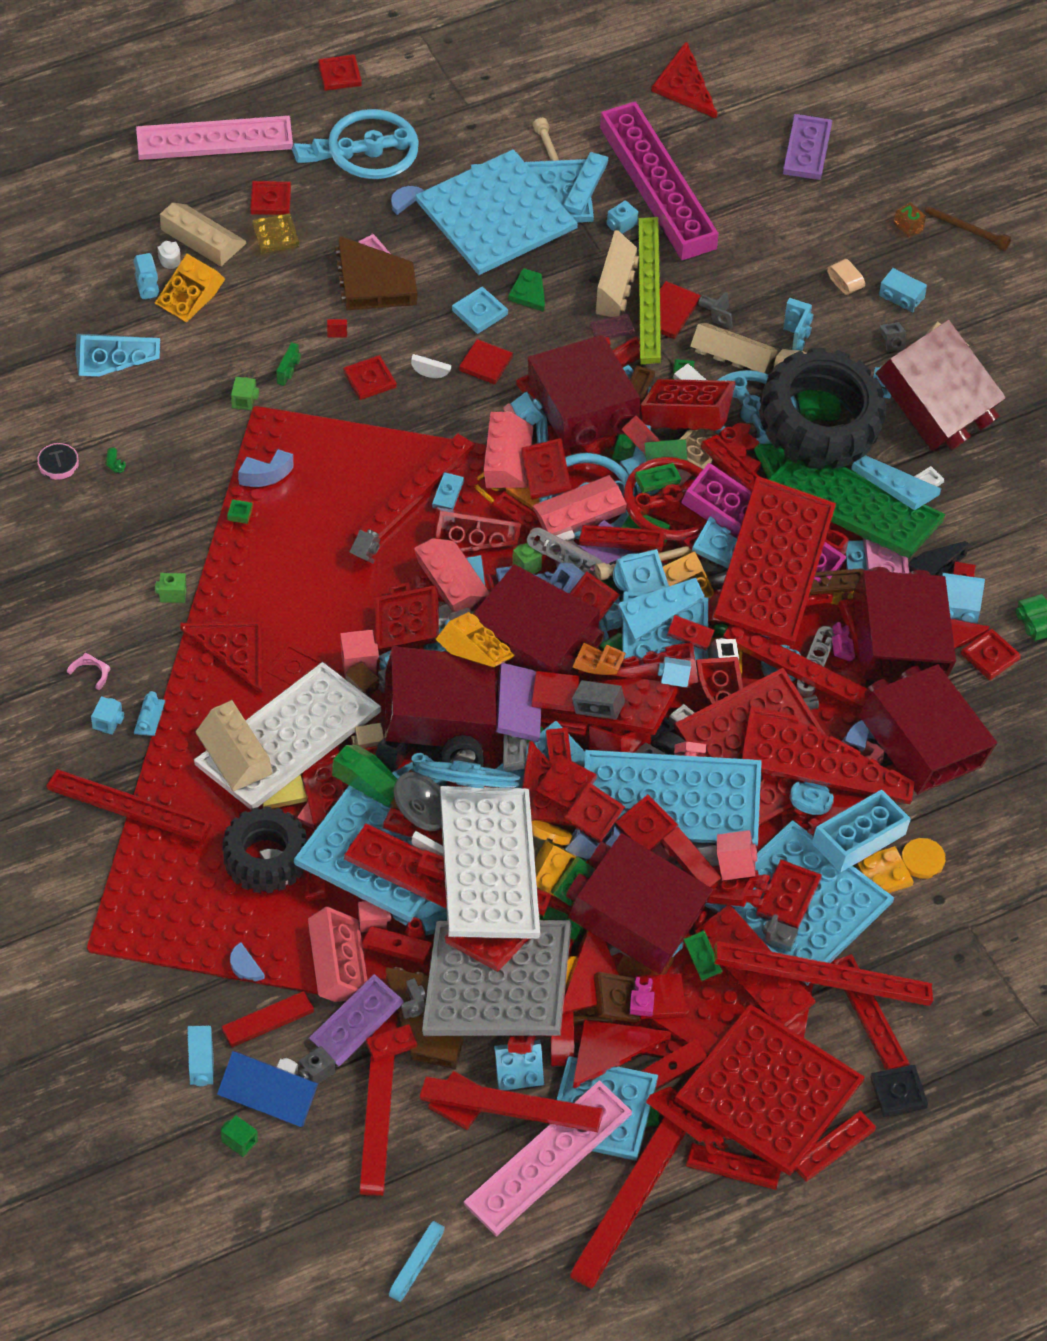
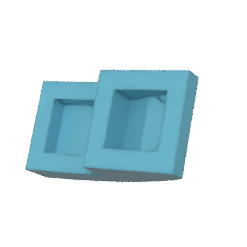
(312, 152)

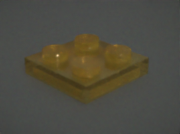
(275, 233)

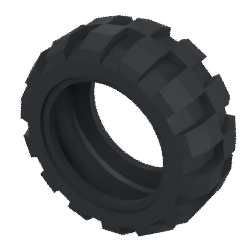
(834, 375)

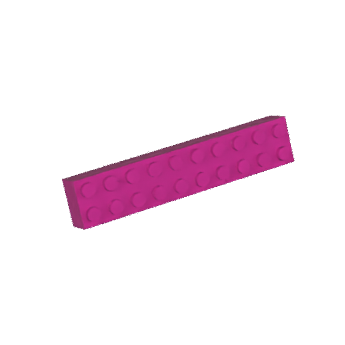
(659, 180)

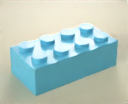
(861, 830)

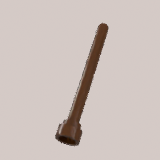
(1001, 241)

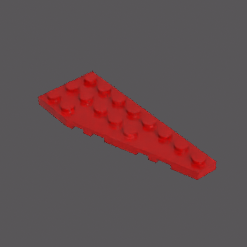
(643, 707)
(805, 754)

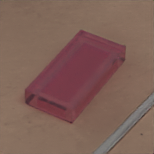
(612, 326)

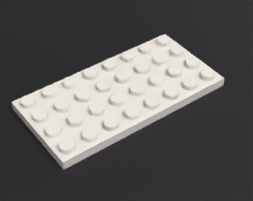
(299, 730)
(489, 862)

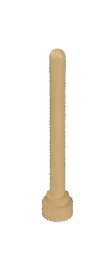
(542, 127)
(605, 570)

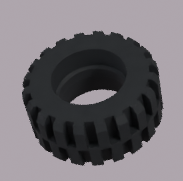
(261, 826)

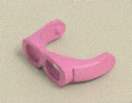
(87, 659)

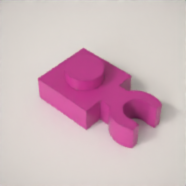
(842, 645)
(642, 999)

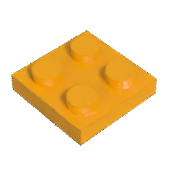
(886, 870)

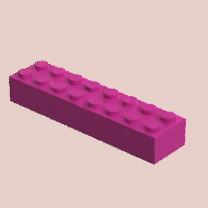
(726, 501)

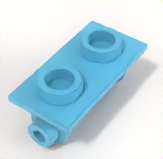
(149, 715)

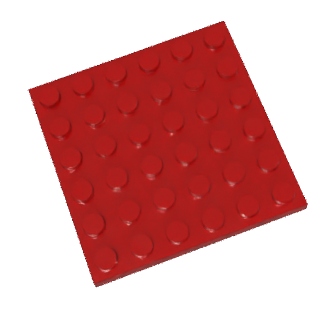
(724, 729)
(769, 1089)

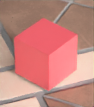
(359, 648)
(736, 855)

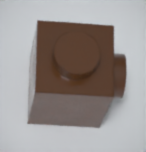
(362, 679)

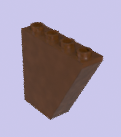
(374, 277)
(430, 1049)

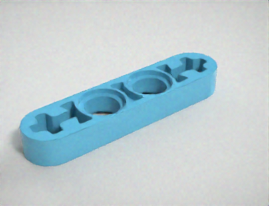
(416, 1261)

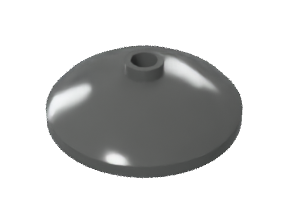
(419, 800)

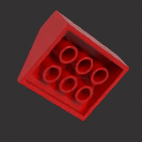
(688, 404)

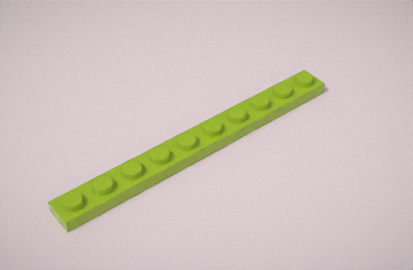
(649, 291)

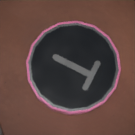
(58, 461)

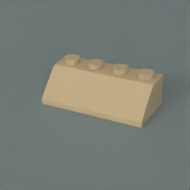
(200, 233)
(616, 276)
(734, 348)
(233, 746)

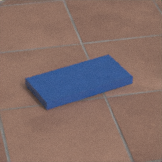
(267, 1088)

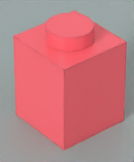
(372, 915)

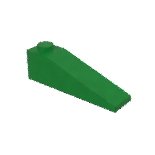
(365, 773)

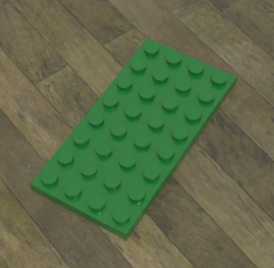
(864, 506)

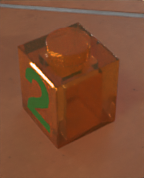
(910, 220)

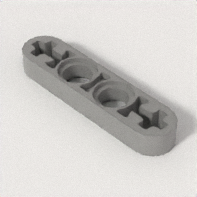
(566, 550)
(817, 645)

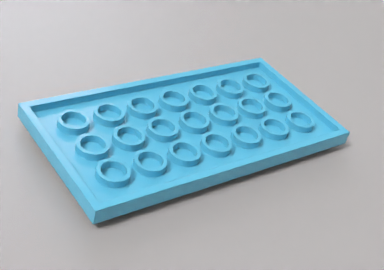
(697, 792)

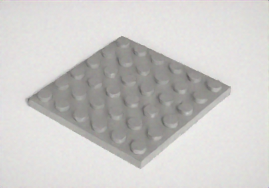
(515, 1001)

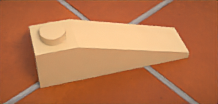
(693, 442)

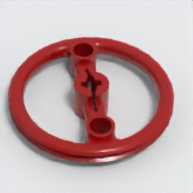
(668, 501)

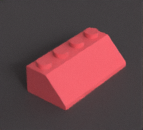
(504, 456)
(581, 506)
(451, 574)
(337, 954)

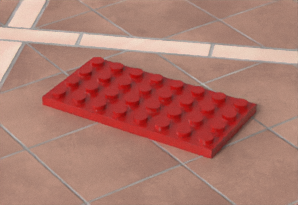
(774, 560)

